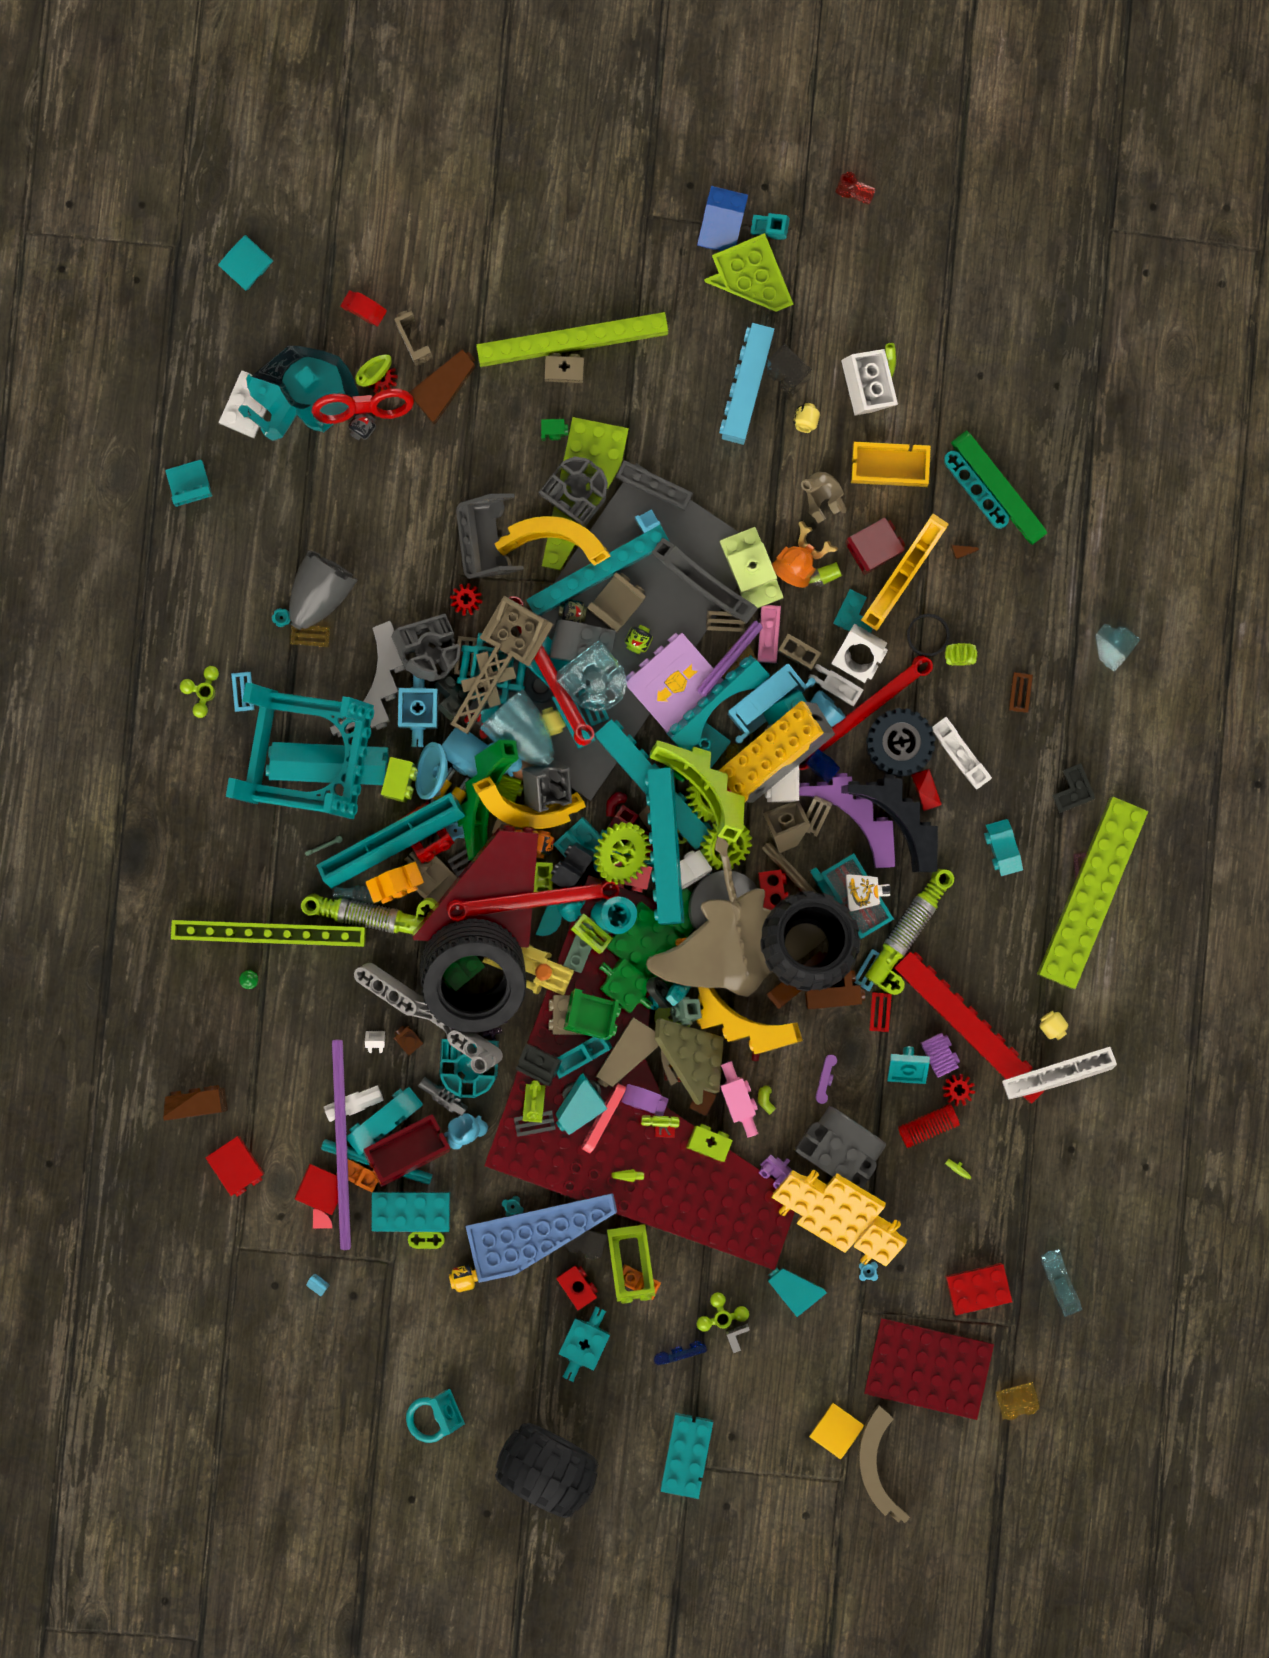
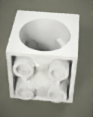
(860, 636)

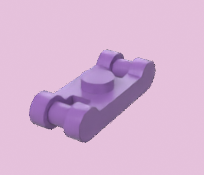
(825, 1078)

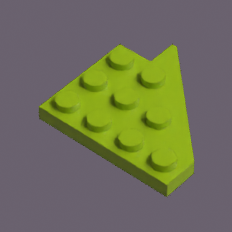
(752, 274)

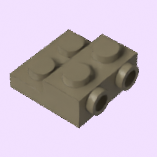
(559, 1006)

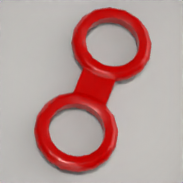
(361, 405)

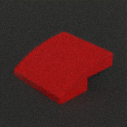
(318, 1189)

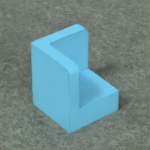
(647, 521)

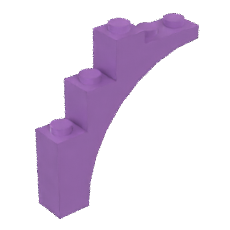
(861, 811)

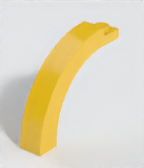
(553, 528)
(522, 815)

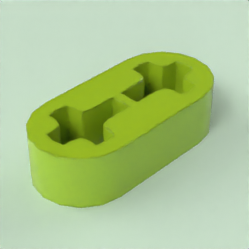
(426, 1244)

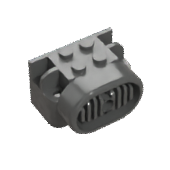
(841, 1147)

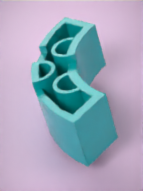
(384, 1120)

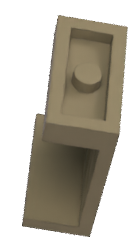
(421, 355)
(617, 602)

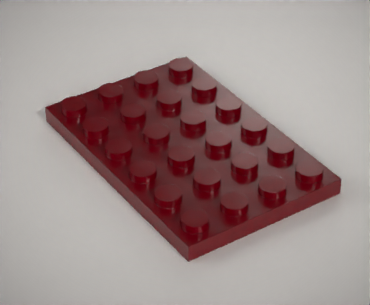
(928, 1368)

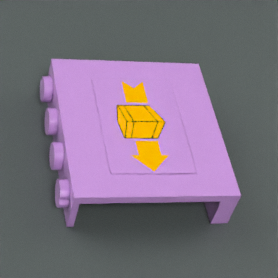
(670, 680)

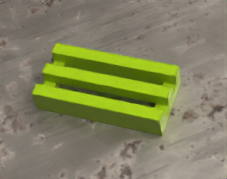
(589, 936)

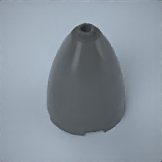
(318, 590)

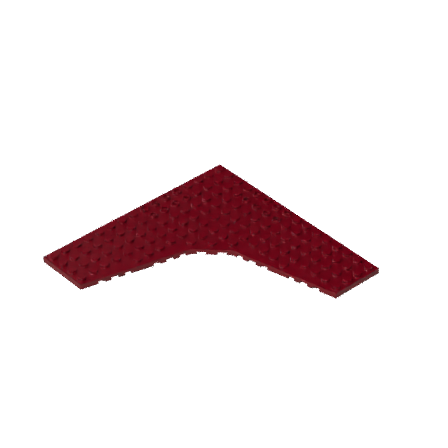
(681, 1190)

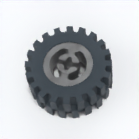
(905, 763)

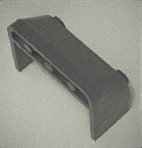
(479, 533)

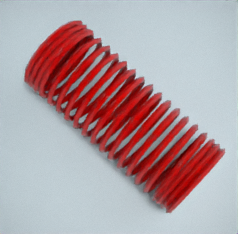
(904, 1132)

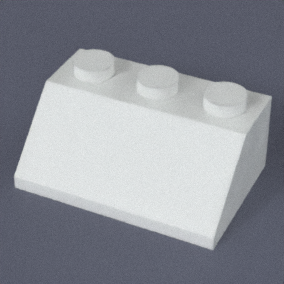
(869, 382)

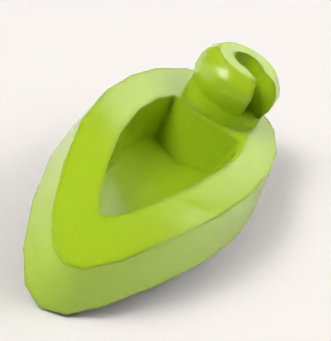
(373, 370)

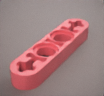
(602, 1119)

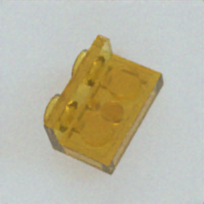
(1017, 1401)

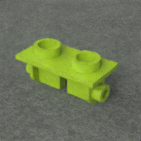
(534, 1102)

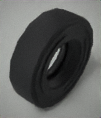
(535, 696)

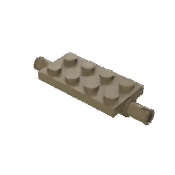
(435, 875)

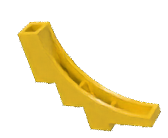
(904, 572)
(736, 1027)

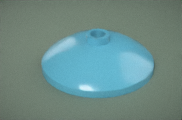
(432, 771)

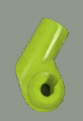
(763, 1099)

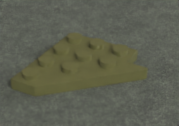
(693, 1055)

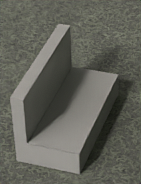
(731, 1334)

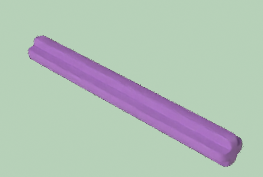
(729, 658)

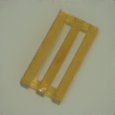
(309, 643)

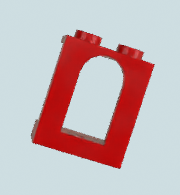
(429, 853)

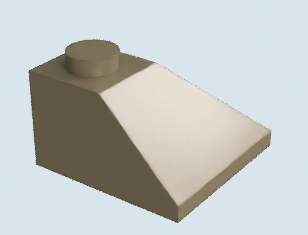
(787, 825)

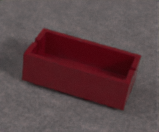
(406, 1150)

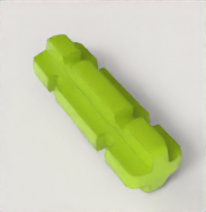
(661, 1121)

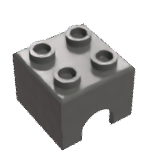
(546, 785)

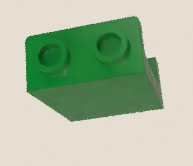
(591, 1015)

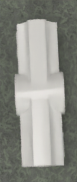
(356, 1102)

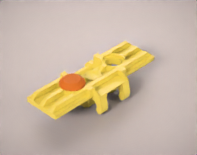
(547, 973)

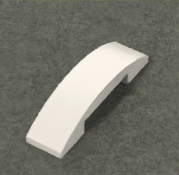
(960, 753)

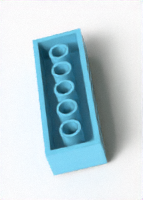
(748, 381)

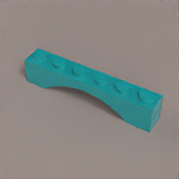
(745, 677)

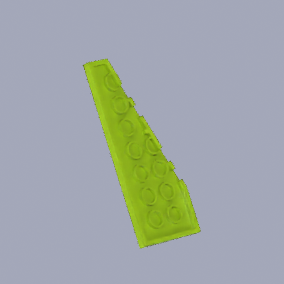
(605, 448)

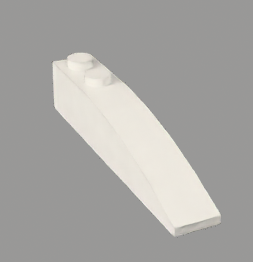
(1060, 1073)

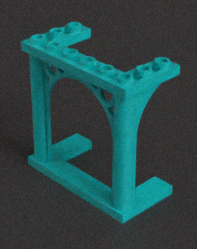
(352, 709)

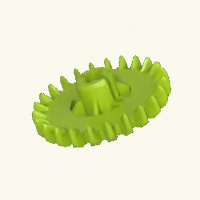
(630, 863)

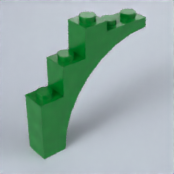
(490, 762)

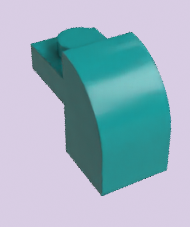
(773, 226)

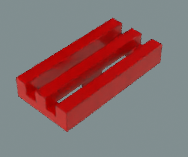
(872, 1014)

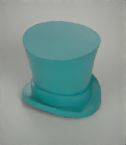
(614, 915)

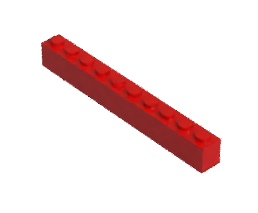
(963, 1019)

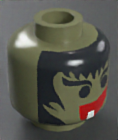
(573, 611)

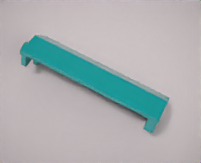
(321, 763)

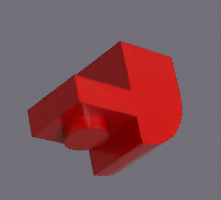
(363, 307)

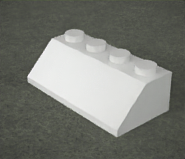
(786, 789)

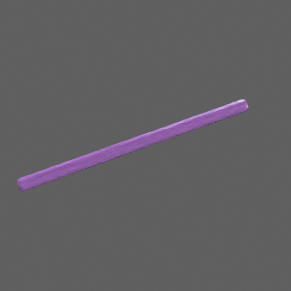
(341, 1144)

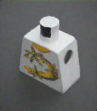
(864, 891)

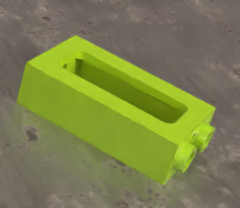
(614, 1237)

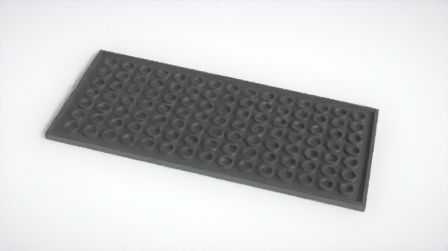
(668, 609)

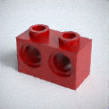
(770, 890)

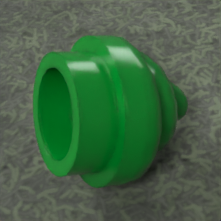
(248, 979)

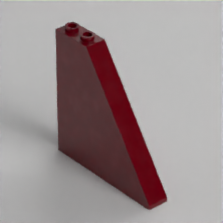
(498, 870)

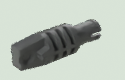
(443, 1096)

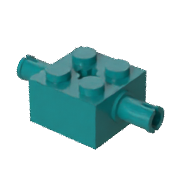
(579, 1332)

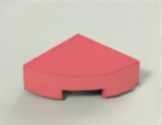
(321, 1219)

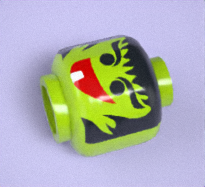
(638, 639)

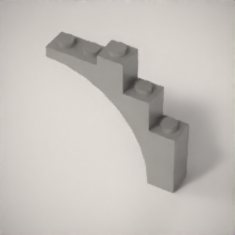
(383, 684)

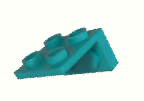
(188, 483)

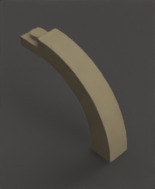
(868, 1447)

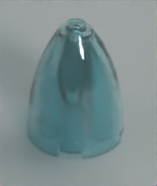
(522, 723)

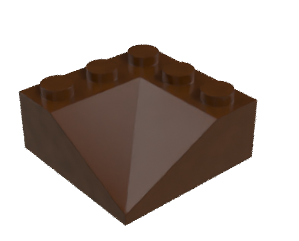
(195, 1103)

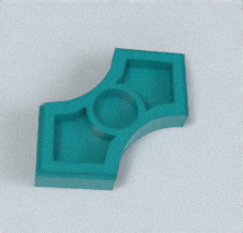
(820, 881)

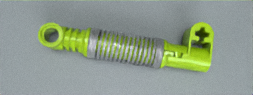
(362, 913)
(907, 931)

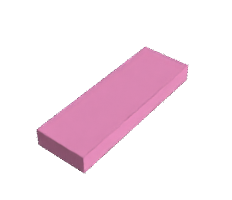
(769, 634)

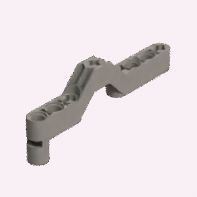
(413, 1004)

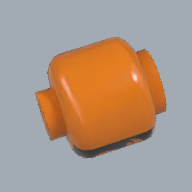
(545, 844)

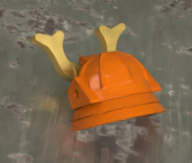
(796, 563)

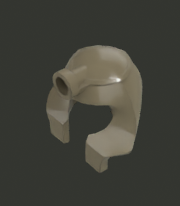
(821, 487)

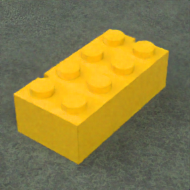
(890, 464)

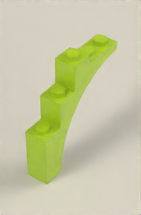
(695, 766)

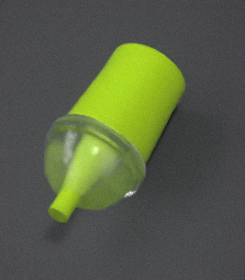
(825, 574)

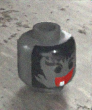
(362, 426)

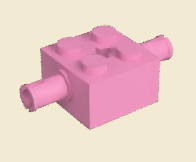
(738, 1100)

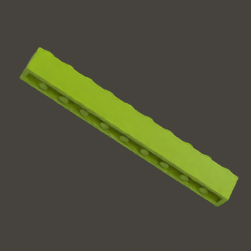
(572, 339)
(268, 933)

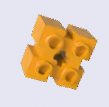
(395, 883)

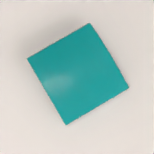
(245, 262)
(582, 833)

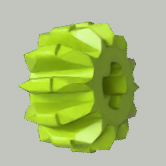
(961, 654)

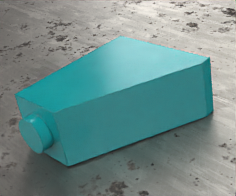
(783, 705)
(579, 1106)
(795, 1290)

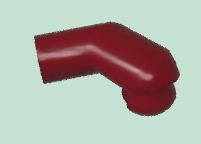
(613, 801)

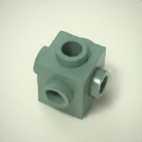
(686, 1011)

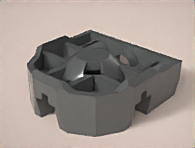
(576, 480)
(424, 663)

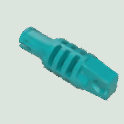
(677, 993)

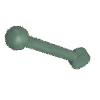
(338, 839)

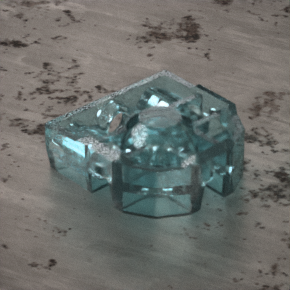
(596, 672)

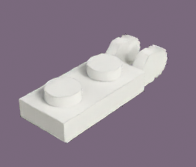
(838, 685)

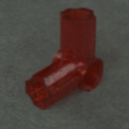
(851, 188)

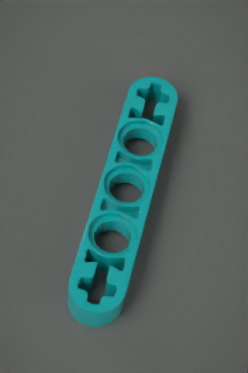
(974, 480)

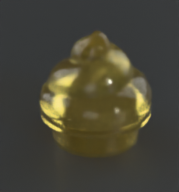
(733, 750)

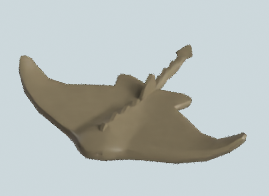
(727, 946)

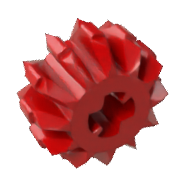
(388, 381)
(472, 596)
(953, 1094)

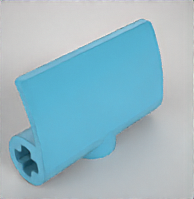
(461, 749)

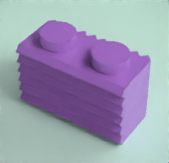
(940, 1055)

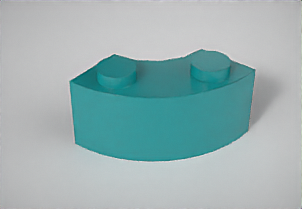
(1004, 847)

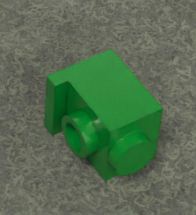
(553, 429)

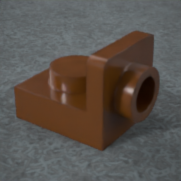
(407, 1039)

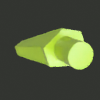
(628, 1175)

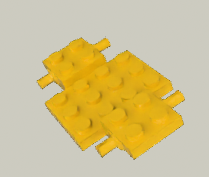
(841, 1215)

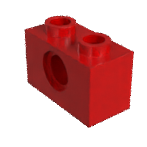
(580, 1298)

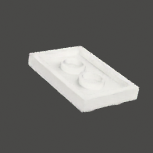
(232, 417)

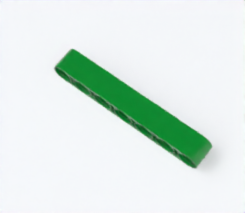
(999, 487)

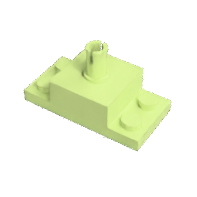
(751, 568)

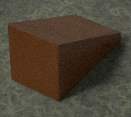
(961, 551)

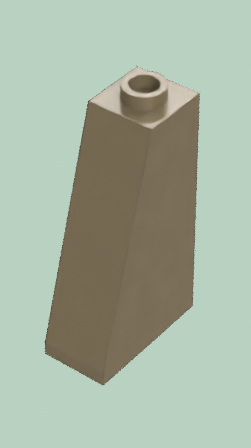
(630, 1049)

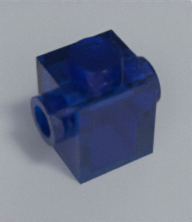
(822, 765)

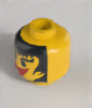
(463, 1278)

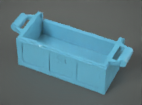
(749, 711)

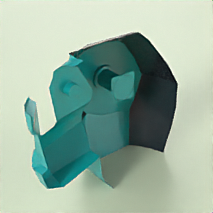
(293, 384)

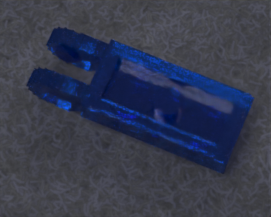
(679, 1353)

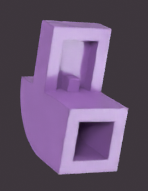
(645, 1100)

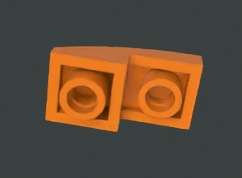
(634, 1279)

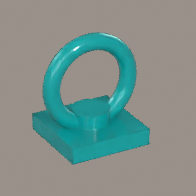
(445, 1413)

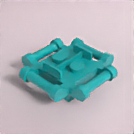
(475, 671)

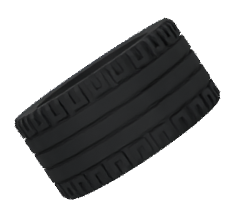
(478, 1011)

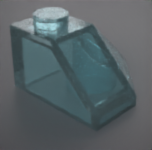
(1115, 645)

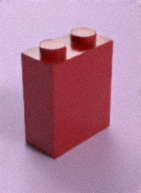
(235, 1166)

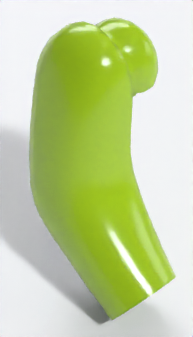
(891, 357)

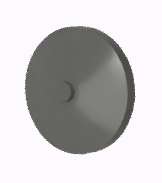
(713, 888)

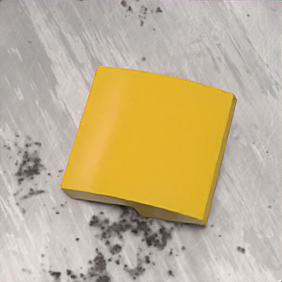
(836, 1431)

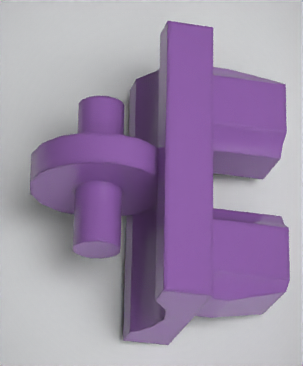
(776, 1168)

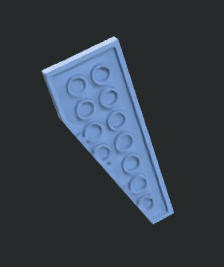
(518, 1241)

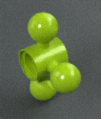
(187, 687)
(718, 1300)

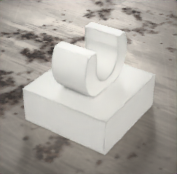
(375, 1039)

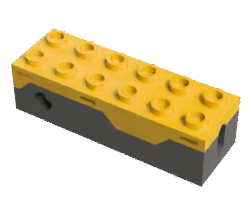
(777, 751)

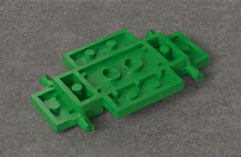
(633, 948)

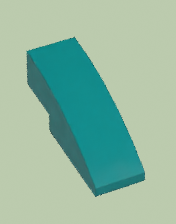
(582, 1054)

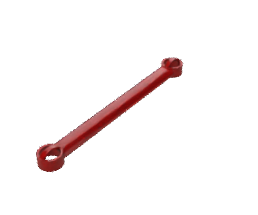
(562, 697)
(876, 701)
(532, 900)

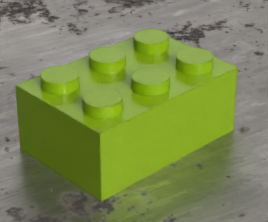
(399, 780)

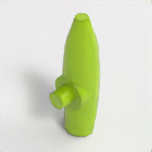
(958, 1169)

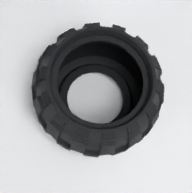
(827, 915)
(546, 1470)

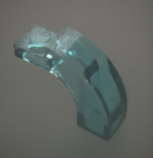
(1060, 1282)

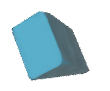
(317, 1284)

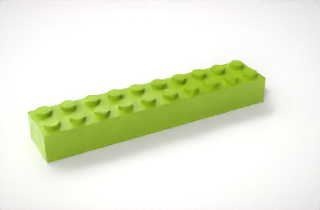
(1092, 892)

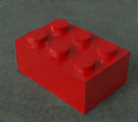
(978, 1289)

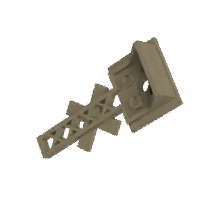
(499, 634)

